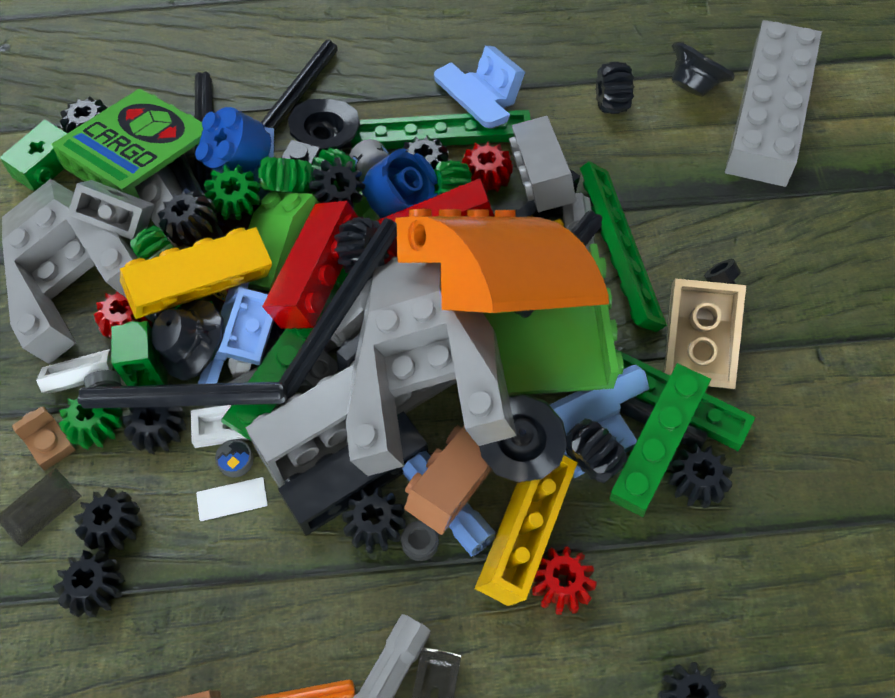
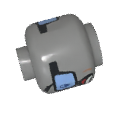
(366, 155)

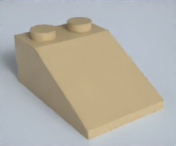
(705, 329)

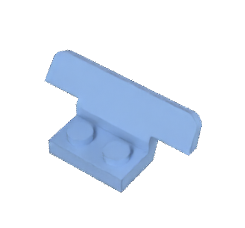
(487, 90)
(244, 331)
(603, 407)

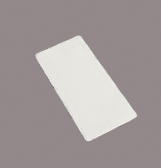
(231, 499)

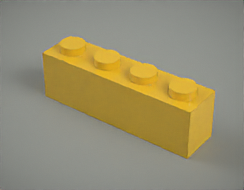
(194, 271)
(524, 535)

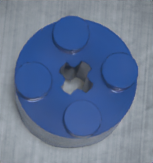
(232, 140)
(399, 182)

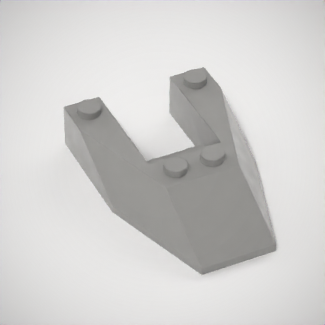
(47, 254)
(416, 345)

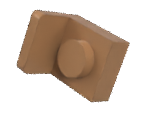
(43, 437)

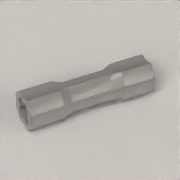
(395, 660)

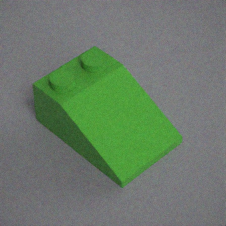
(279, 225)

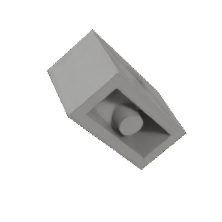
(110, 209)

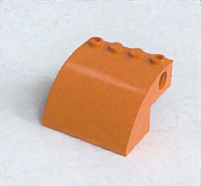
(501, 260)

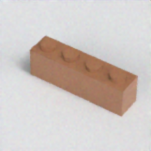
(448, 481)

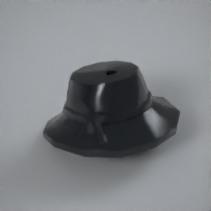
(697, 72)
(324, 123)
(188, 338)
(535, 452)

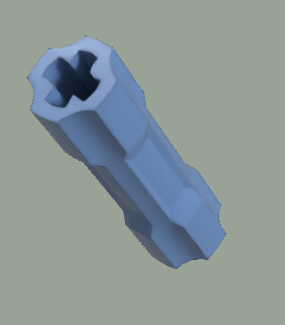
(469, 525)

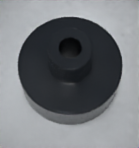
(723, 272)

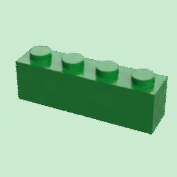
(659, 440)

